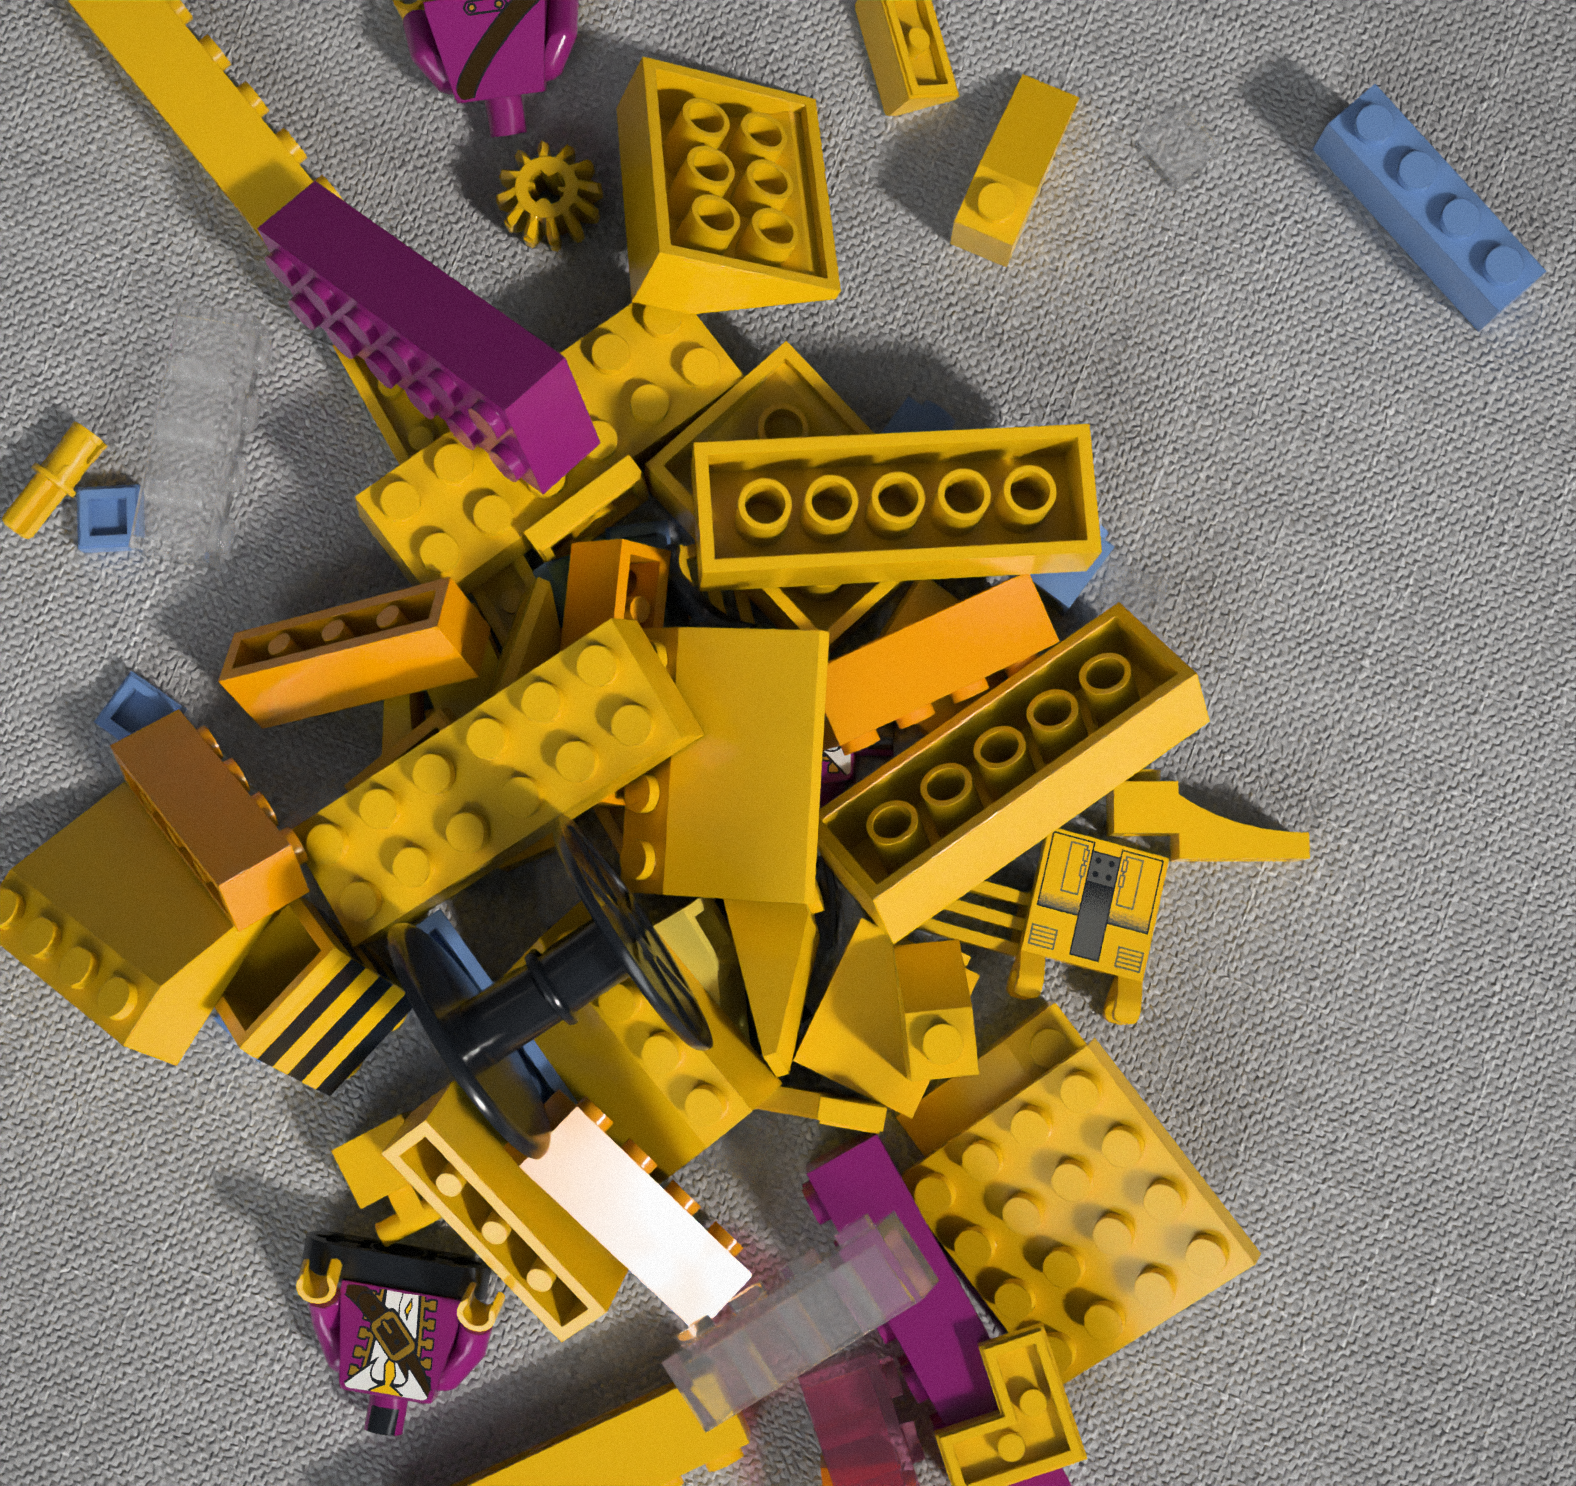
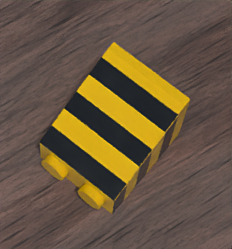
(311, 998)

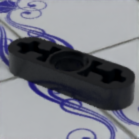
(397, 1265)

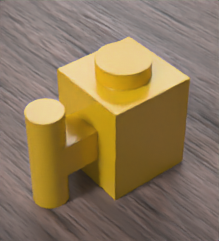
(374, 1178)

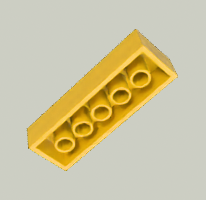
(894, 507)
(462, 519)
(1009, 770)
(497, 780)

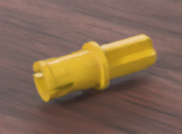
(53, 480)

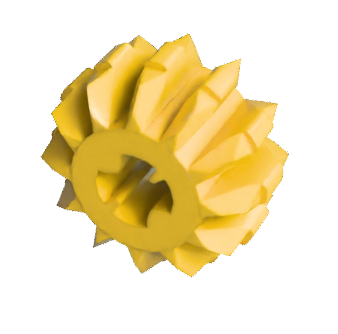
(561, 178)

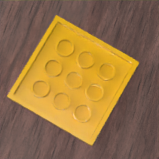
(1078, 1212)

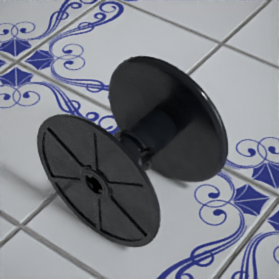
(485, 1028)

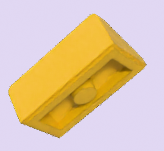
(906, 54)

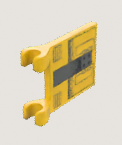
(1091, 910)

